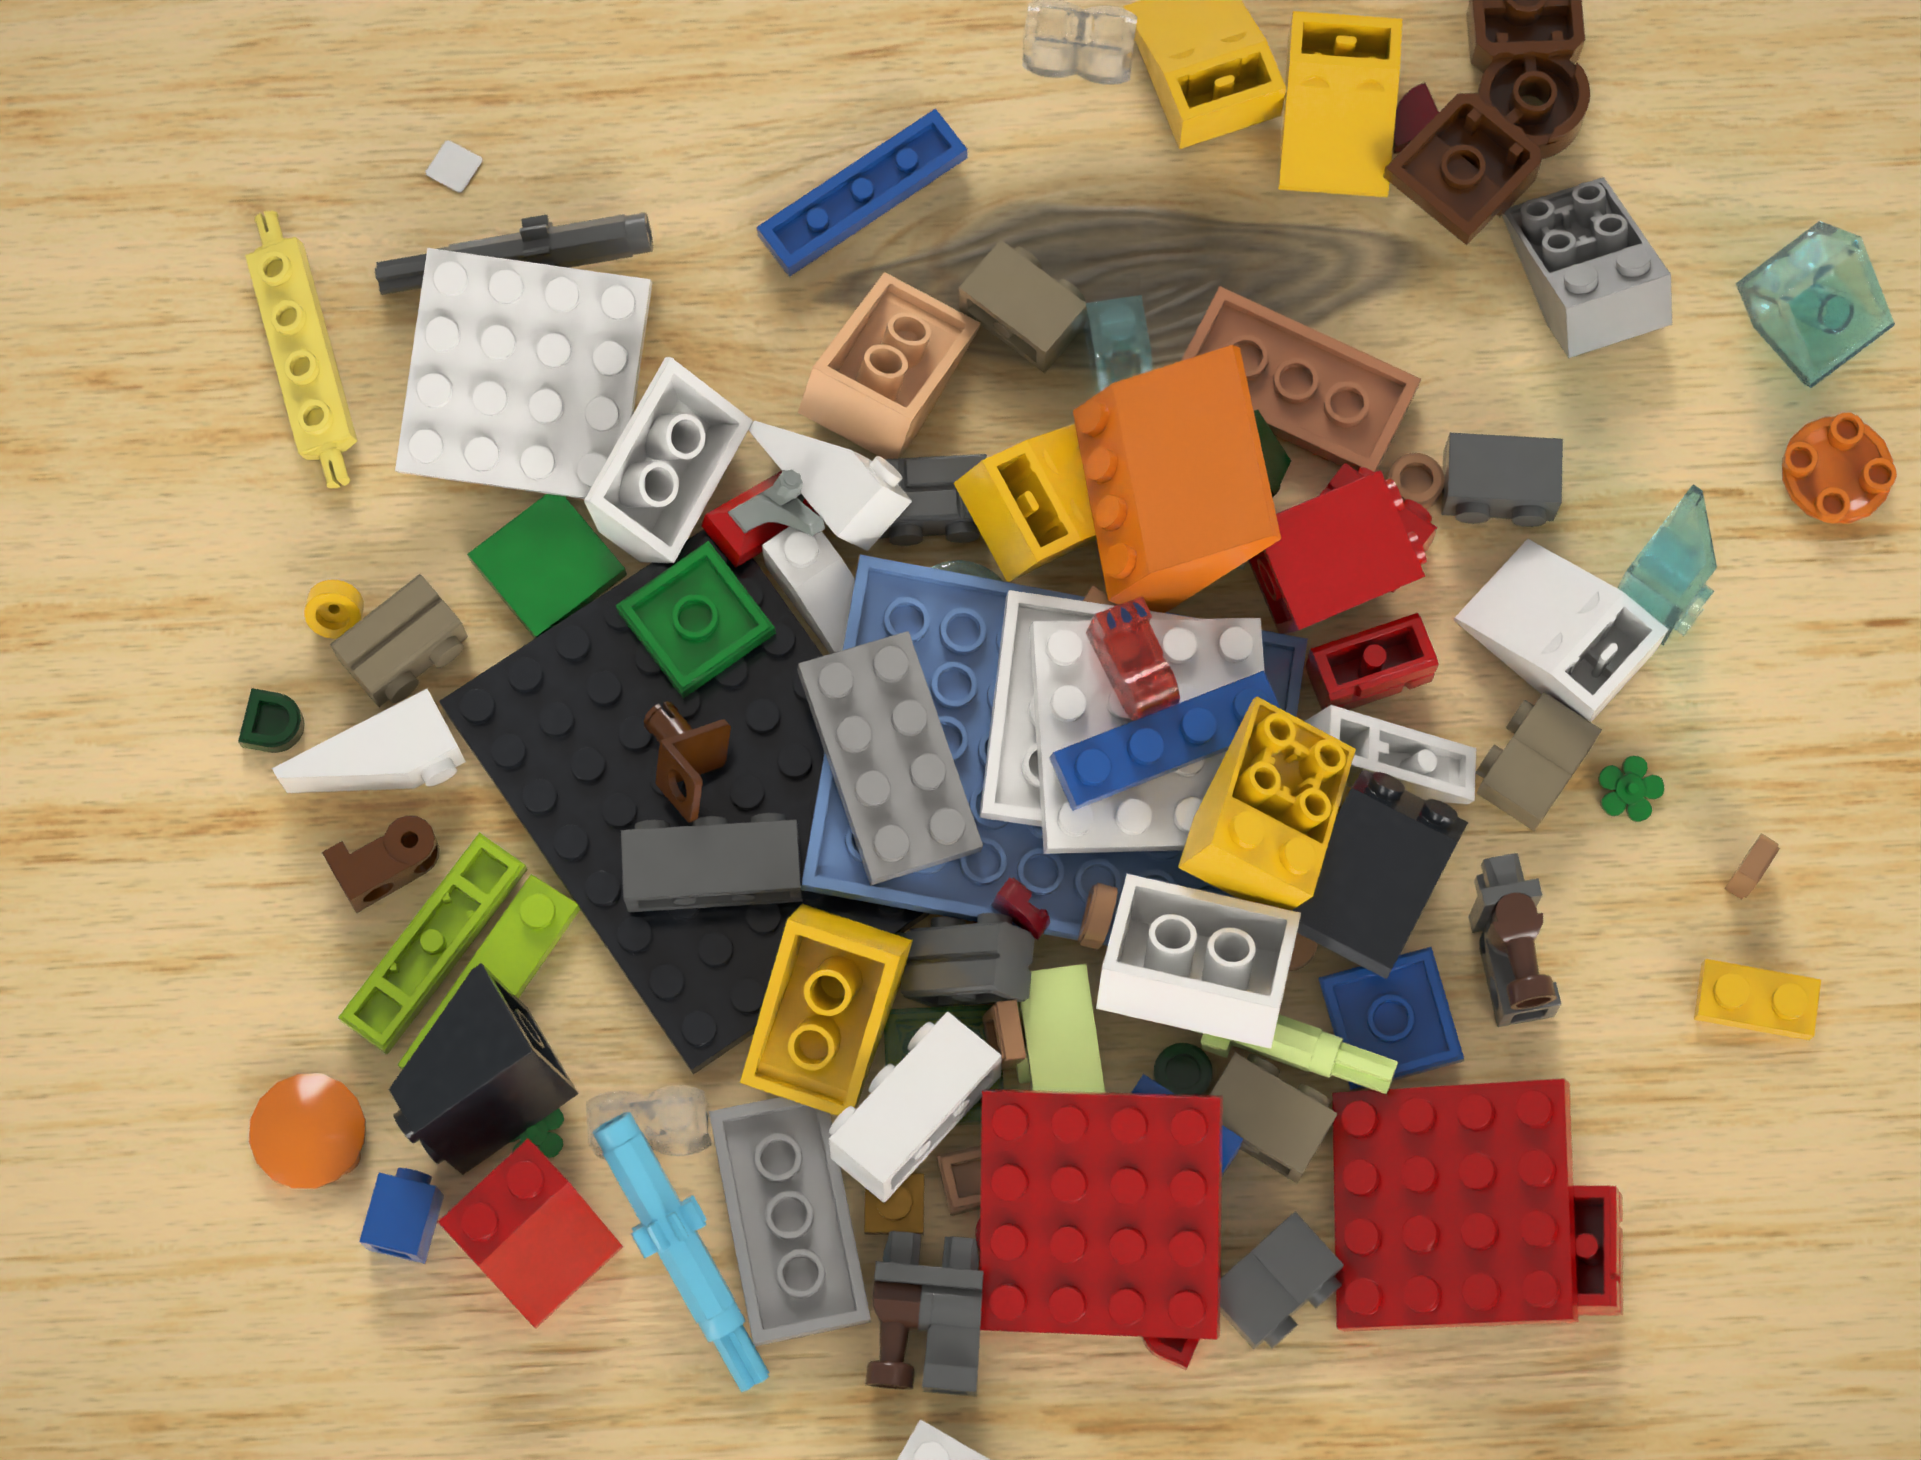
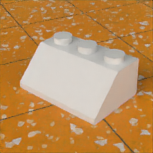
(665, 465)

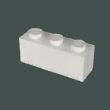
(913, 1105)

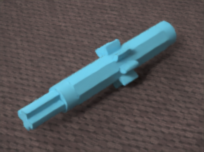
(671, 1231)

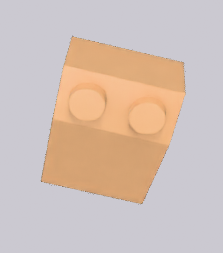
(887, 367)

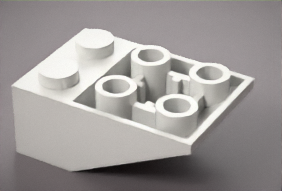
(1562, 628)

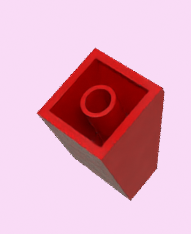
(1337, 553)
(531, 1233)

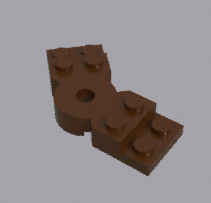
(1491, 142)

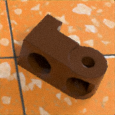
(386, 863)

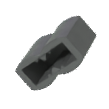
(1277, 1281)

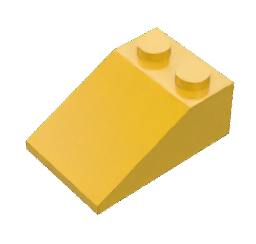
(825, 1010)

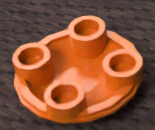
(1838, 469)
(307, 1131)

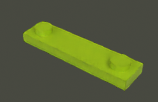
(432, 943)
(516, 943)

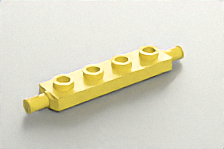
(301, 349)

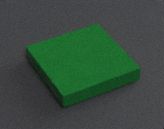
(547, 564)
(695, 619)

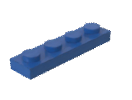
(862, 192)
(1156, 742)

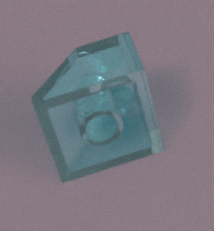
(1817, 301)
(1675, 567)

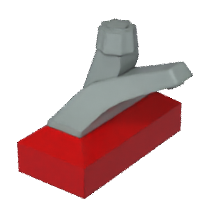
(759, 515)

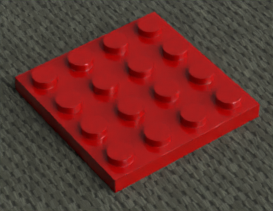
(1454, 1206)
(1101, 1213)

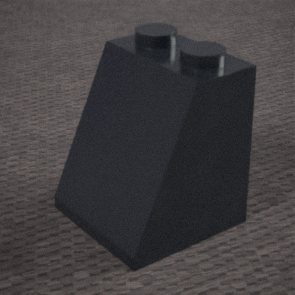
(1379, 871)
(478, 1076)

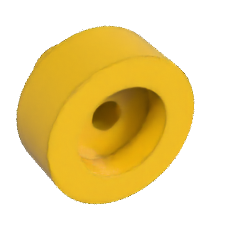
(333, 608)

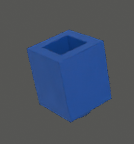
(402, 1215)

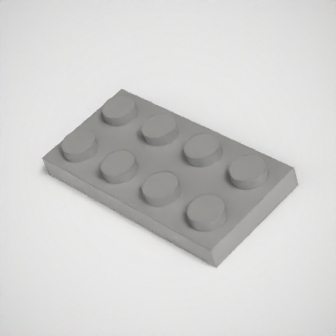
(889, 758)
(788, 1220)

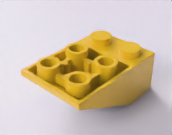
(1208, 66)
(1340, 103)
(1031, 502)
(1269, 810)

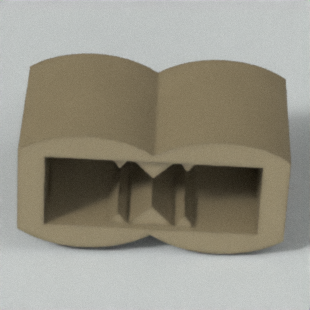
(1537, 760)

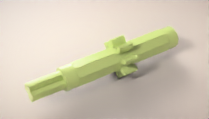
(1316, 1052)

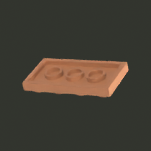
(1310, 383)

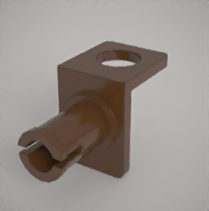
(685, 755)

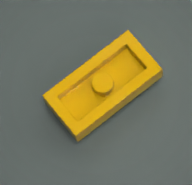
(1757, 999)

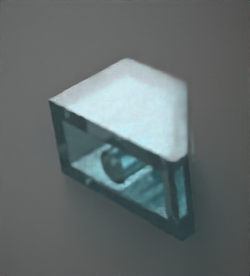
(1117, 340)

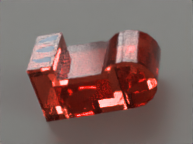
(1133, 658)

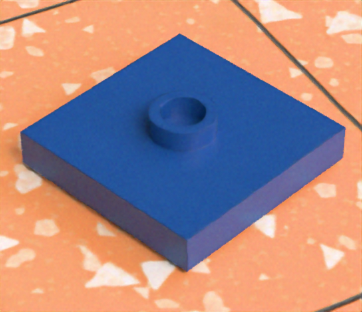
(1395, 1016)

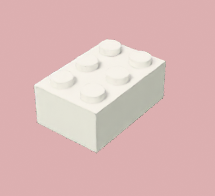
(1198, 960)

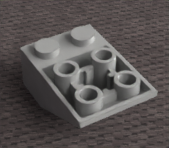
(1590, 267)

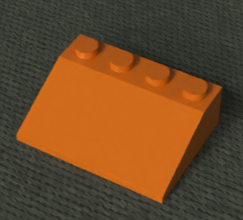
(1175, 478)

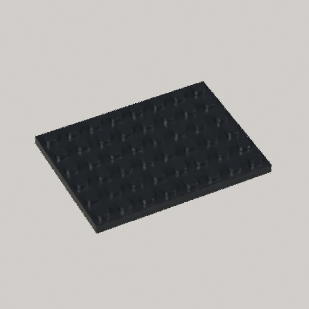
(578, 766)

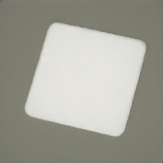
(453, 166)

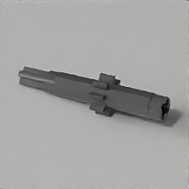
(536, 243)

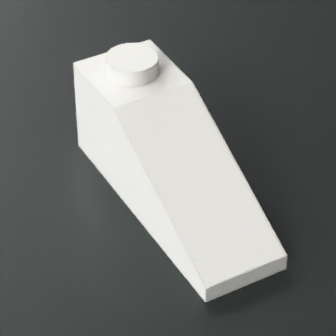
(846, 489)
(814, 582)
(386, 752)
(1420, 761)

